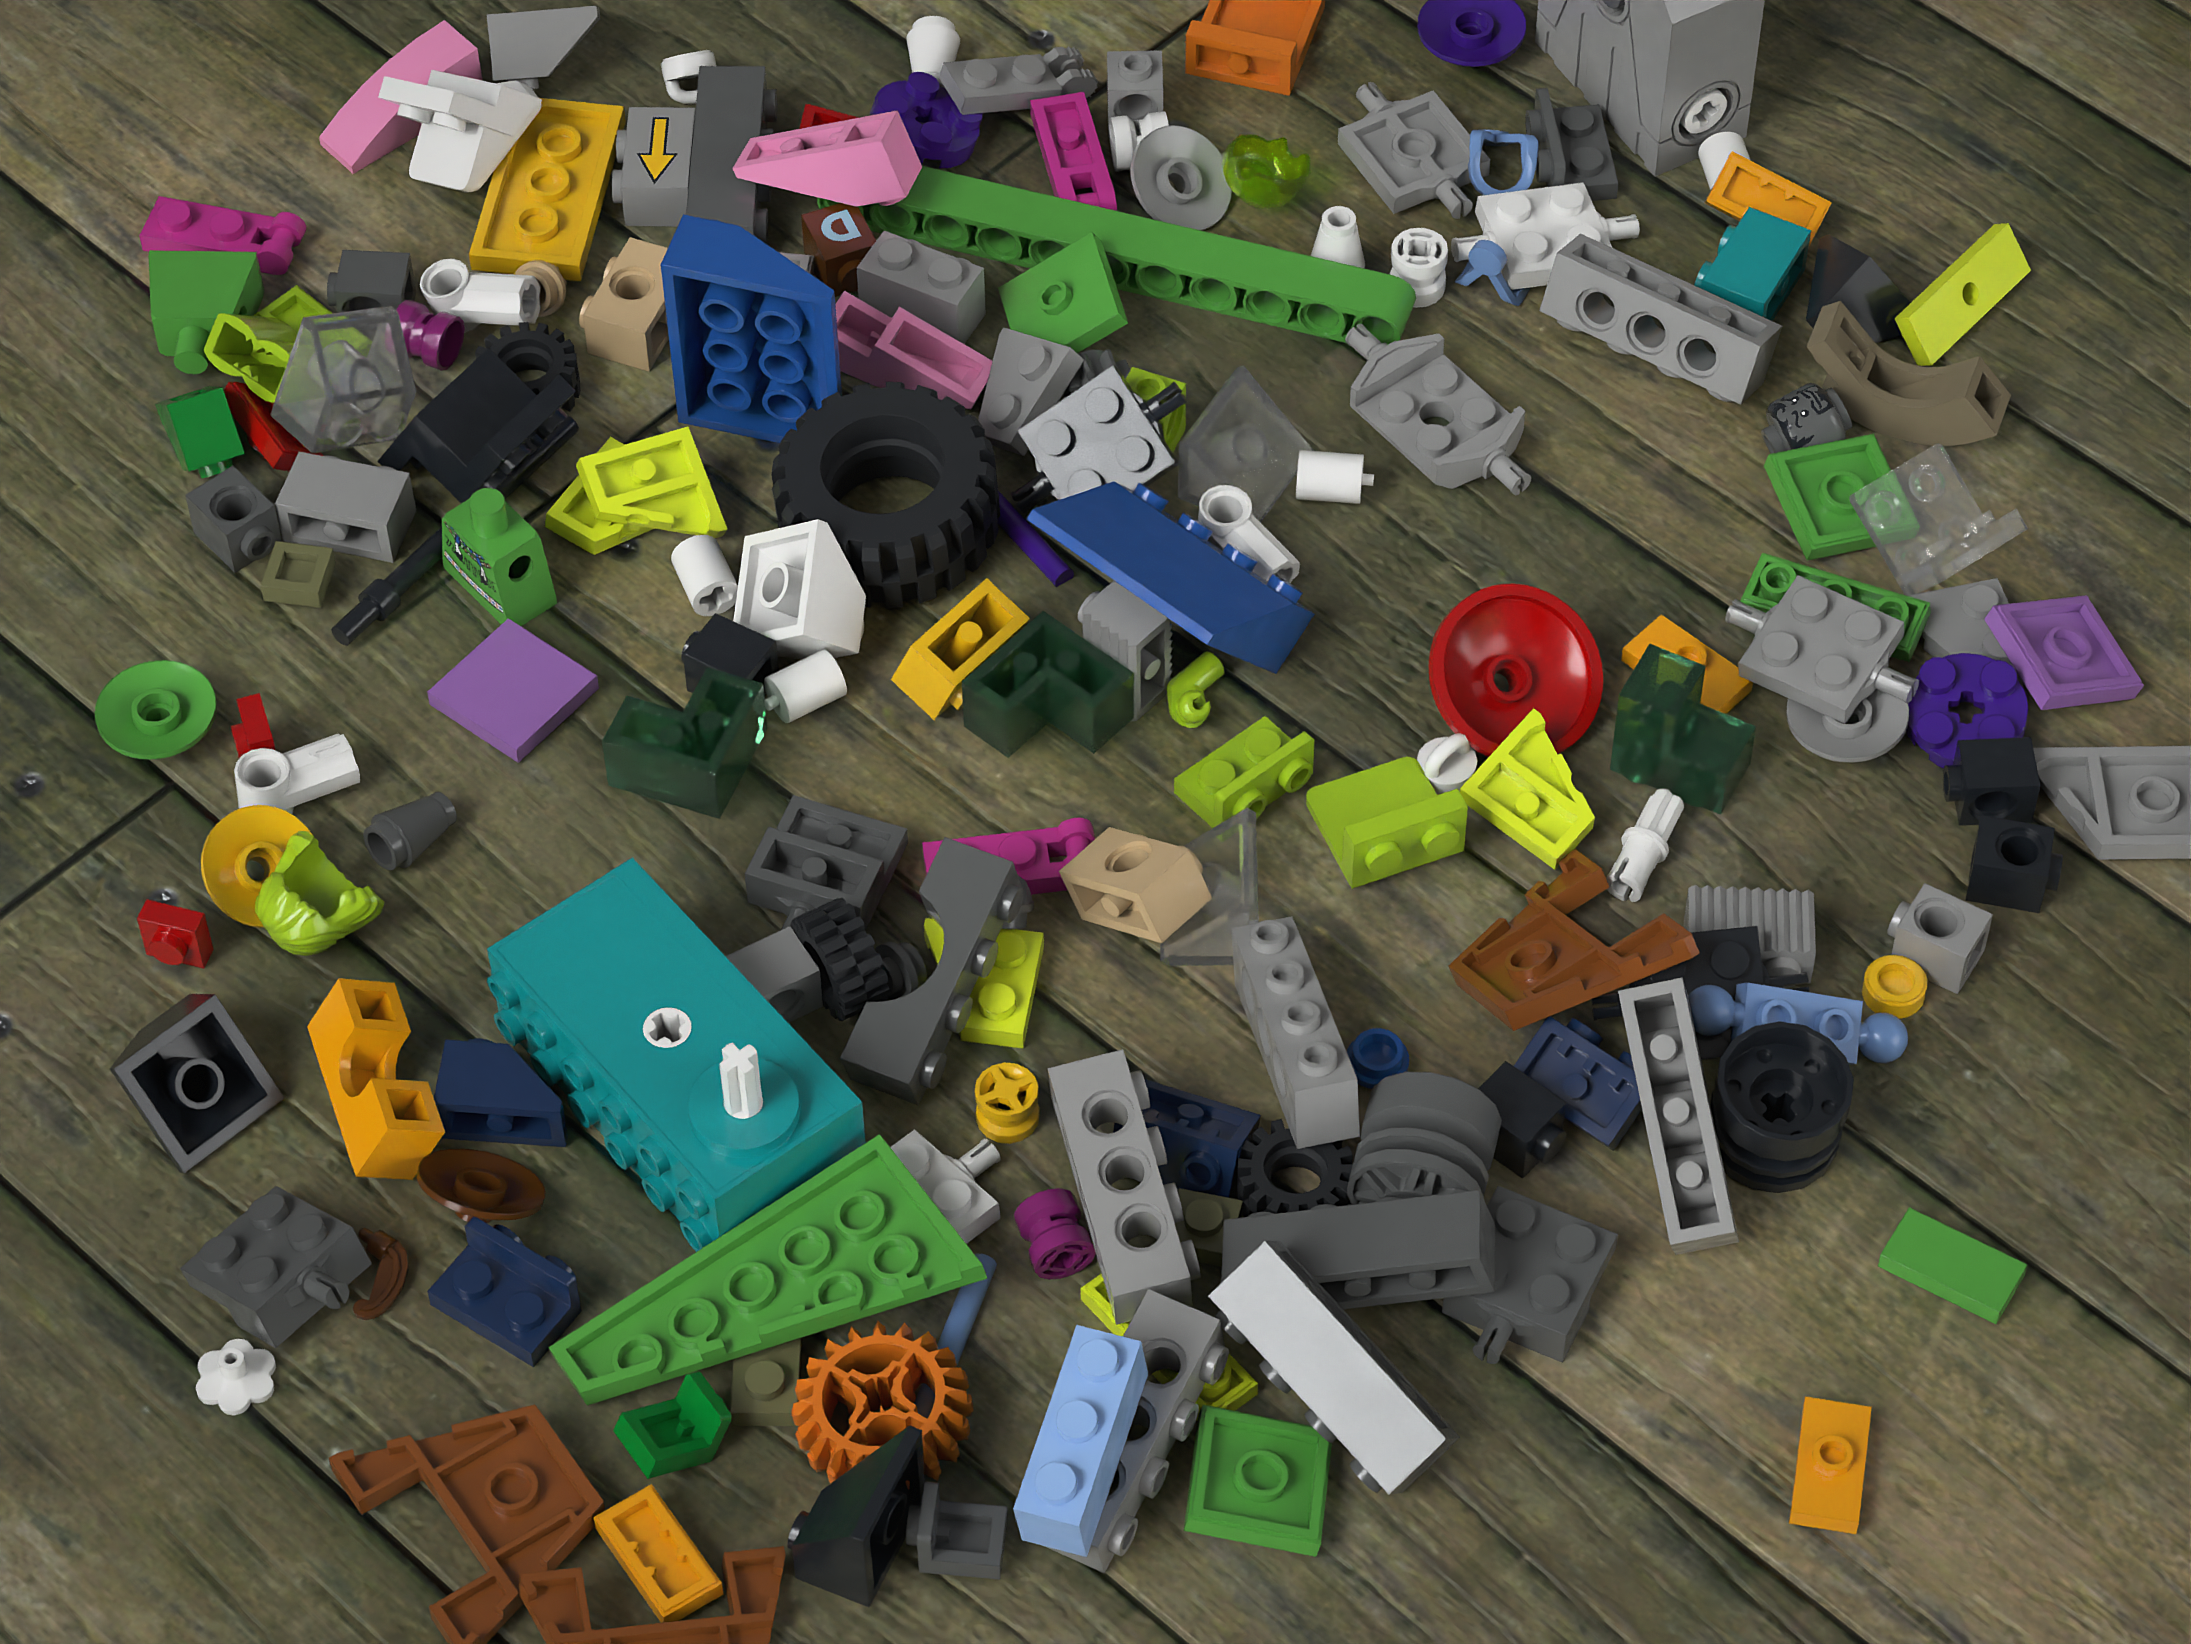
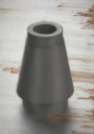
(408, 830)

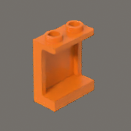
(1253, 42)

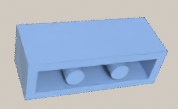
(1081, 1441)

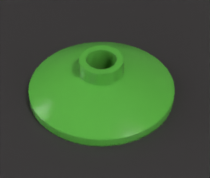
(150, 692)

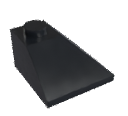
(194, 1079)
(860, 1521)

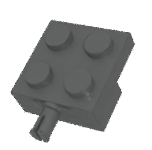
(822, 857)
(278, 1265)
(1542, 1278)

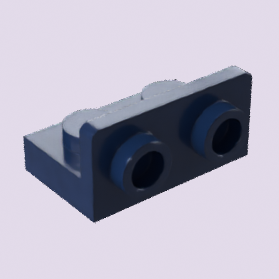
(1596, 1087)
(1198, 1137)
(508, 1292)

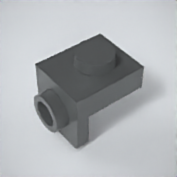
(957, 1536)

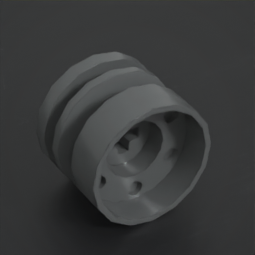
(1423, 1138)

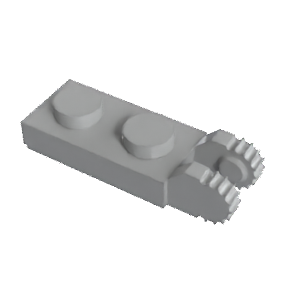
(1015, 80)

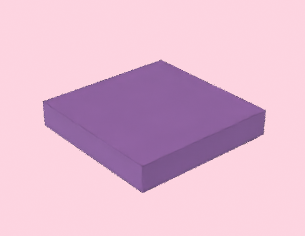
(2063, 652)
(513, 690)

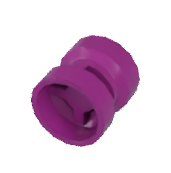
(431, 336)
(1056, 1238)

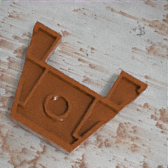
(1550, 962)
(505, 1491)
(752, 1588)

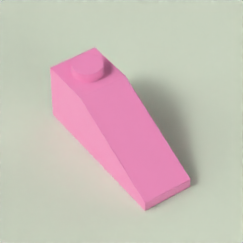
(837, 161)

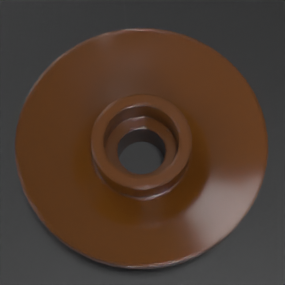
(480, 1185)

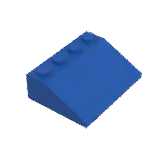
(745, 332)
(1180, 571)

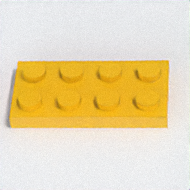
(549, 190)

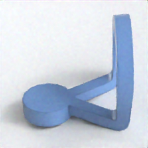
(1529, 155)
(1489, 259)

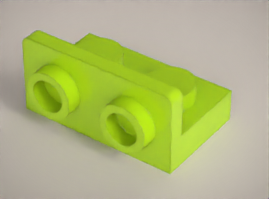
(1247, 773)

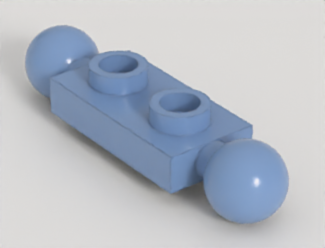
(1879, 1037)

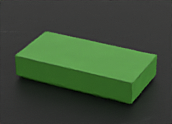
(1952, 1265)

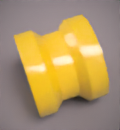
(1016, 1089)

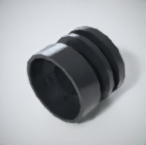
(1780, 1106)

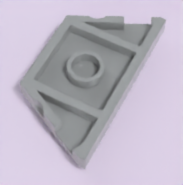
(2122, 798)

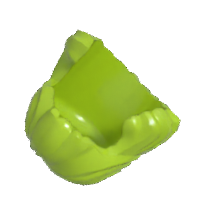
(311, 902)

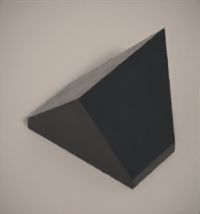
(1860, 284)

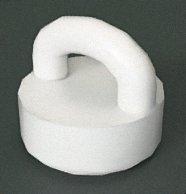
(682, 68)
(1448, 762)

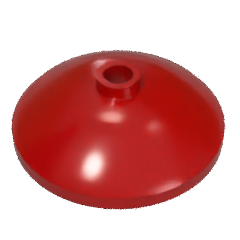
(1535, 646)

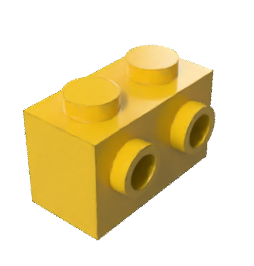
(956, 647)

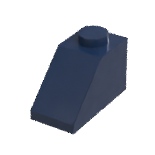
(495, 1097)

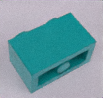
(1757, 263)

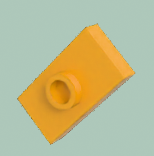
(1748, 185)
(1721, 683)
(1830, 1465)
(658, 1555)

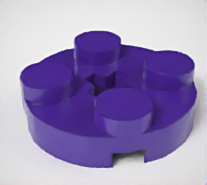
(945, 131)
(1965, 678)

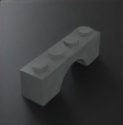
(903, 1040)

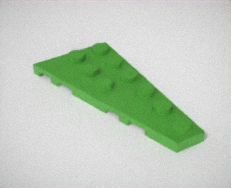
(808, 1262)

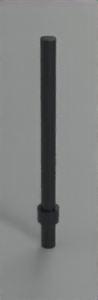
(384, 595)

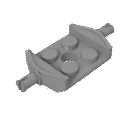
(1417, 381)

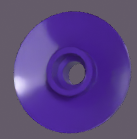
(1472, 30)

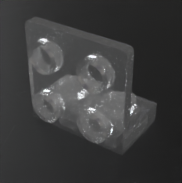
(1929, 521)

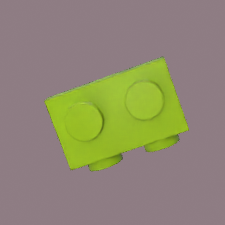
(1387, 820)

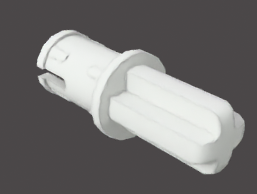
(1644, 845)

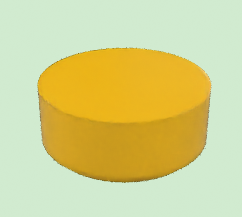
(1894, 986)

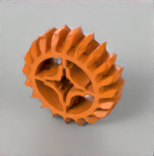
(877, 1375)

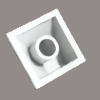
(800, 591)

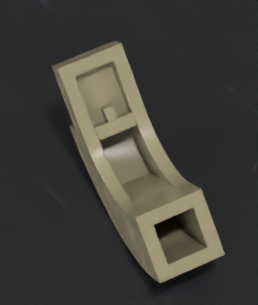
(1903, 399)

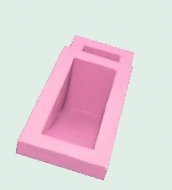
(370, 125)
(907, 352)

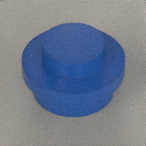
(1377, 1055)

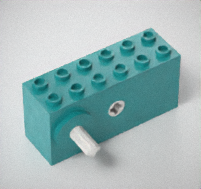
(670, 1053)

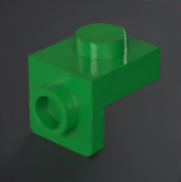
(676, 1431)

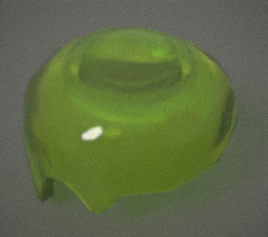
(1264, 171)

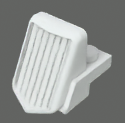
(463, 127)

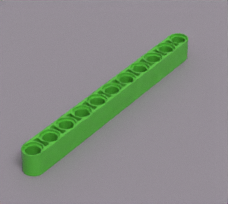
(1149, 256)

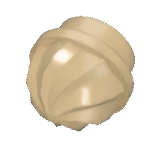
(551, 284)

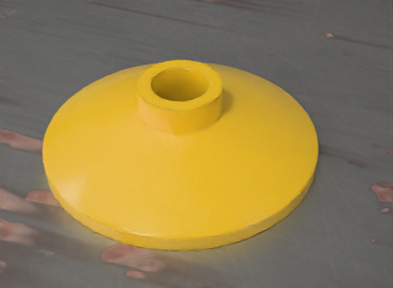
(243, 836)

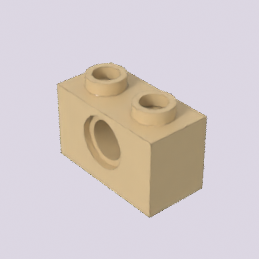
(628, 311)
(1136, 884)

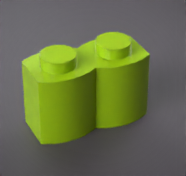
(252, 350)

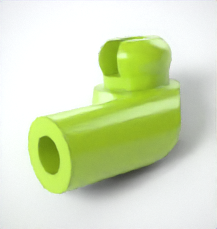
(1187, 688)

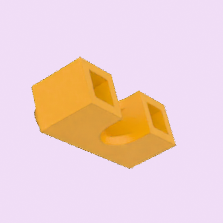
(357, 1044)

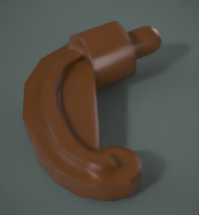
(389, 1277)

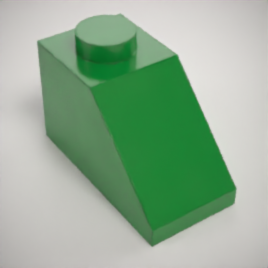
(201, 430)

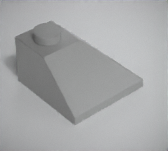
(536, 42)

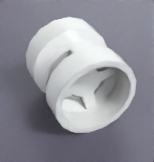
(1127, 134)
(1421, 260)

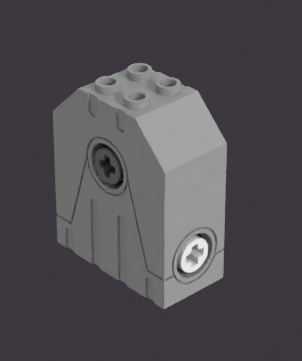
(1658, 68)

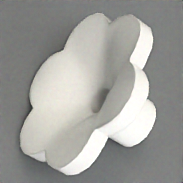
(235, 1376)

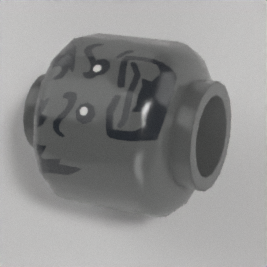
(1805, 419)

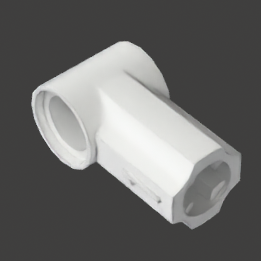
(480, 296)
(1230, 517)
(296, 775)

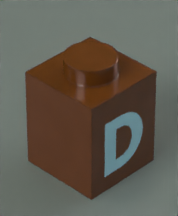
(839, 243)

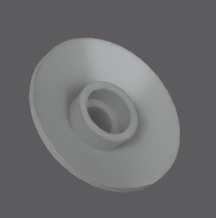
(1193, 167)
(1871, 732)

